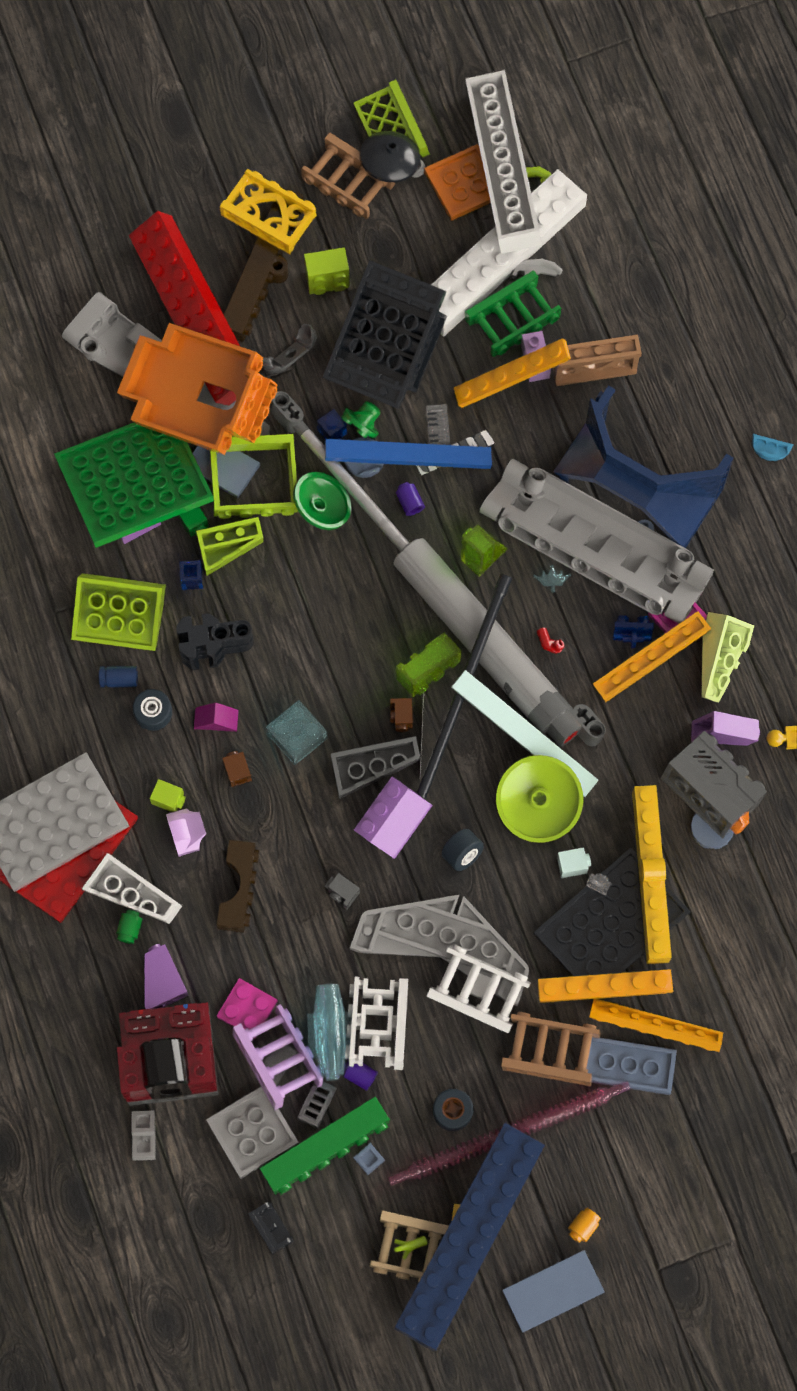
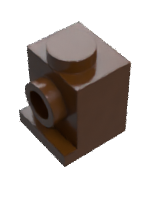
(402, 714)

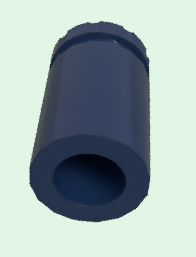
(118, 676)

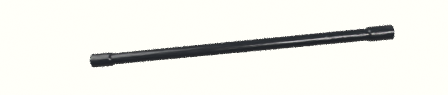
(499, 593)

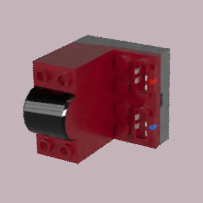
(167, 1054)

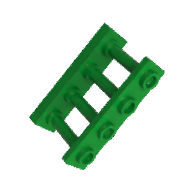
(511, 294)

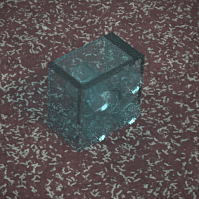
(296, 732)

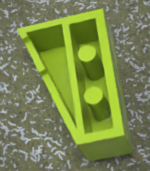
(227, 542)

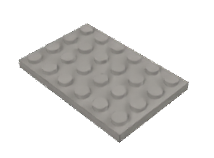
(55, 821)

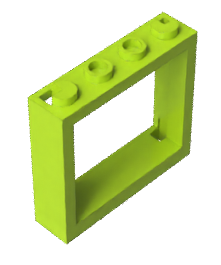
(263, 442)

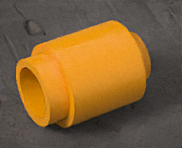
(584, 1225)

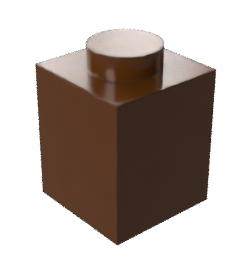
(236, 768)

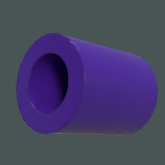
(409, 499)
(360, 1075)

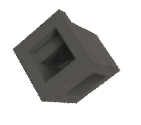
(342, 890)

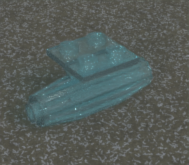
(328, 1031)

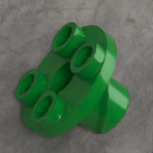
(363, 419)

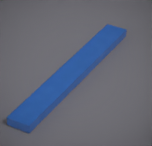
(408, 454)

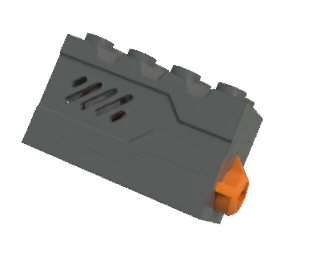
(714, 785)

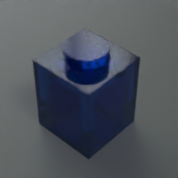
(332, 426)
(191, 575)

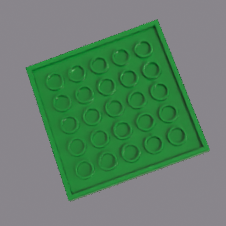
(131, 481)

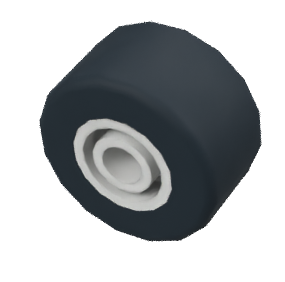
(153, 717)
(462, 849)

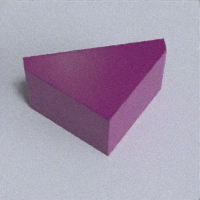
(216, 717)

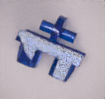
(633, 631)

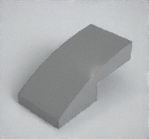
(143, 1135)

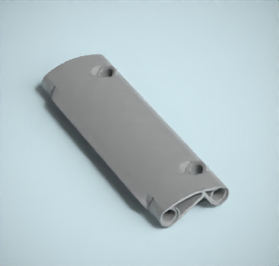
(597, 541)

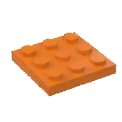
(460, 182)

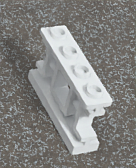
(396, 1023)

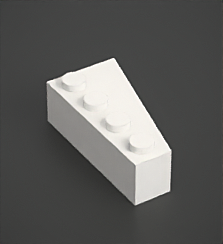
(125, 887)

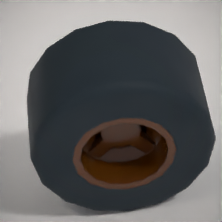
(456, 1103)

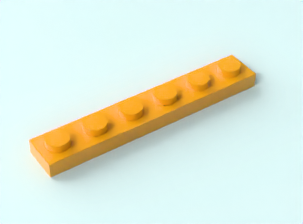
(512, 373)
(651, 656)
(605, 986)
(656, 1025)

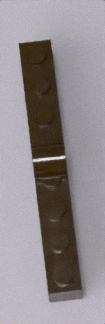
(257, 275)

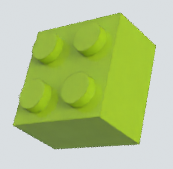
(327, 271)

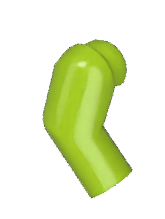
(538, 172)

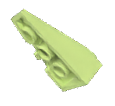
(721, 652)

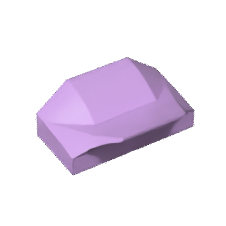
(186, 830)

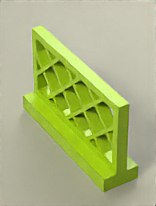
(401, 107)

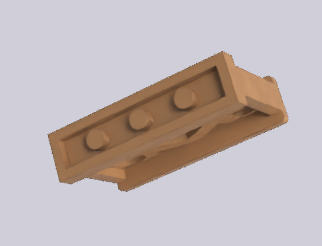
(599, 360)

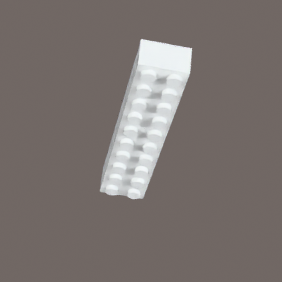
(503, 162)
(486, 268)

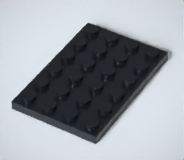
(604, 931)

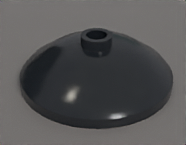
(388, 163)

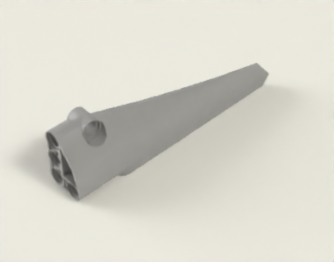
(115, 340)

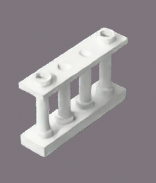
(461, 1001)

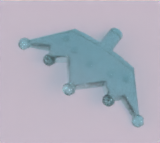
(552, 578)

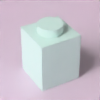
(573, 862)

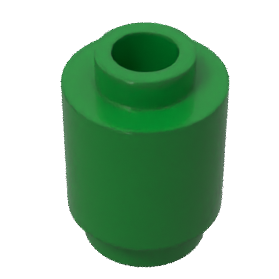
(129, 927)

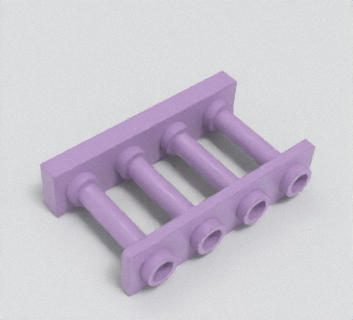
(265, 1074)

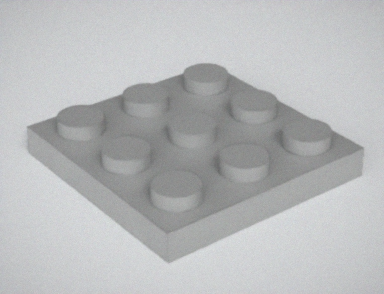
(252, 1132)

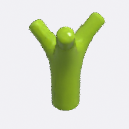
(409, 1246)

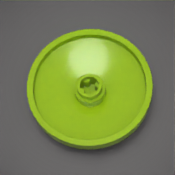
(539, 798)

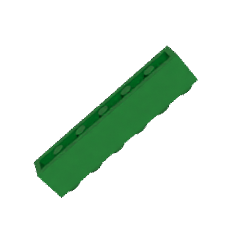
(325, 1145)

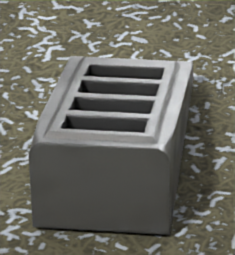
(308, 1119)

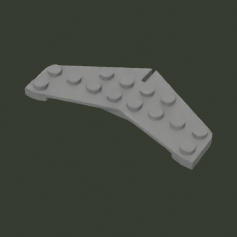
(431, 928)

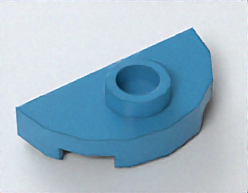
(770, 448)

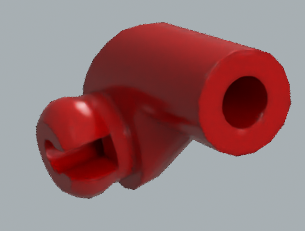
(548, 644)

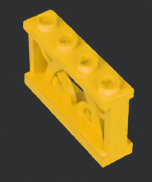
(278, 236)

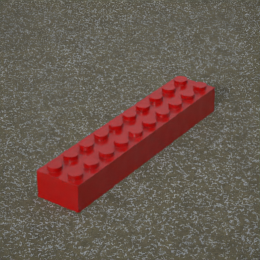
(182, 285)

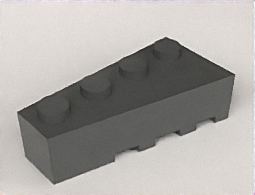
(369, 764)

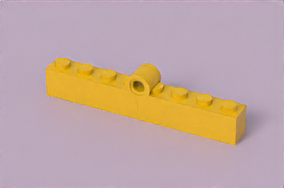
(651, 874)

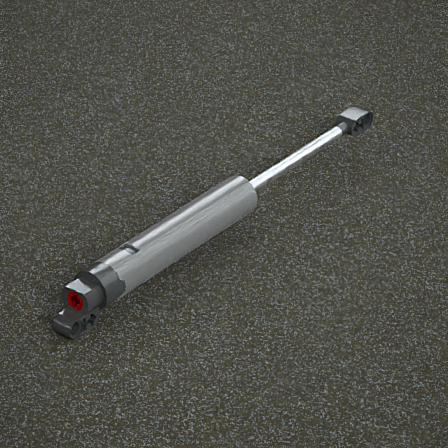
(460, 609)

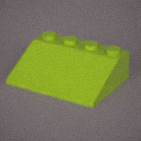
(118, 611)

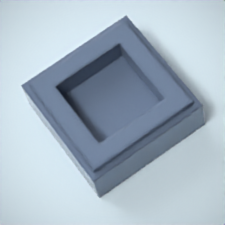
(369, 1159)

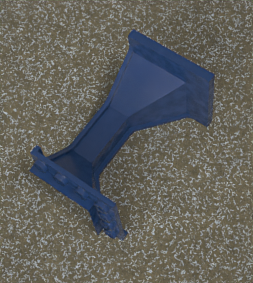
(671, 501)

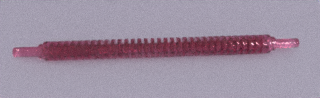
(580, 1104)

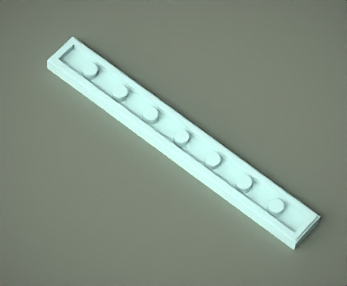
(517, 726)

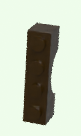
(233, 913)

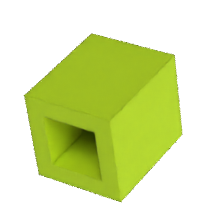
(167, 796)

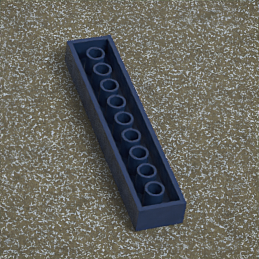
(469, 1237)

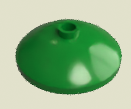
(322, 500)

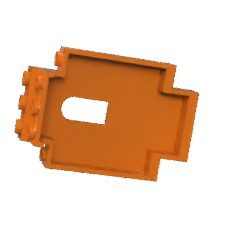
(169, 378)

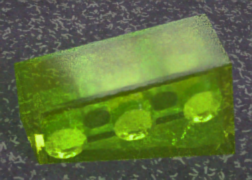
(480, 549)
(428, 665)

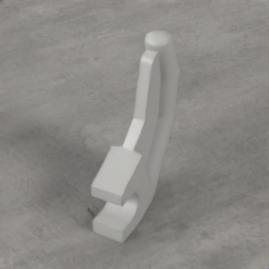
(540, 266)

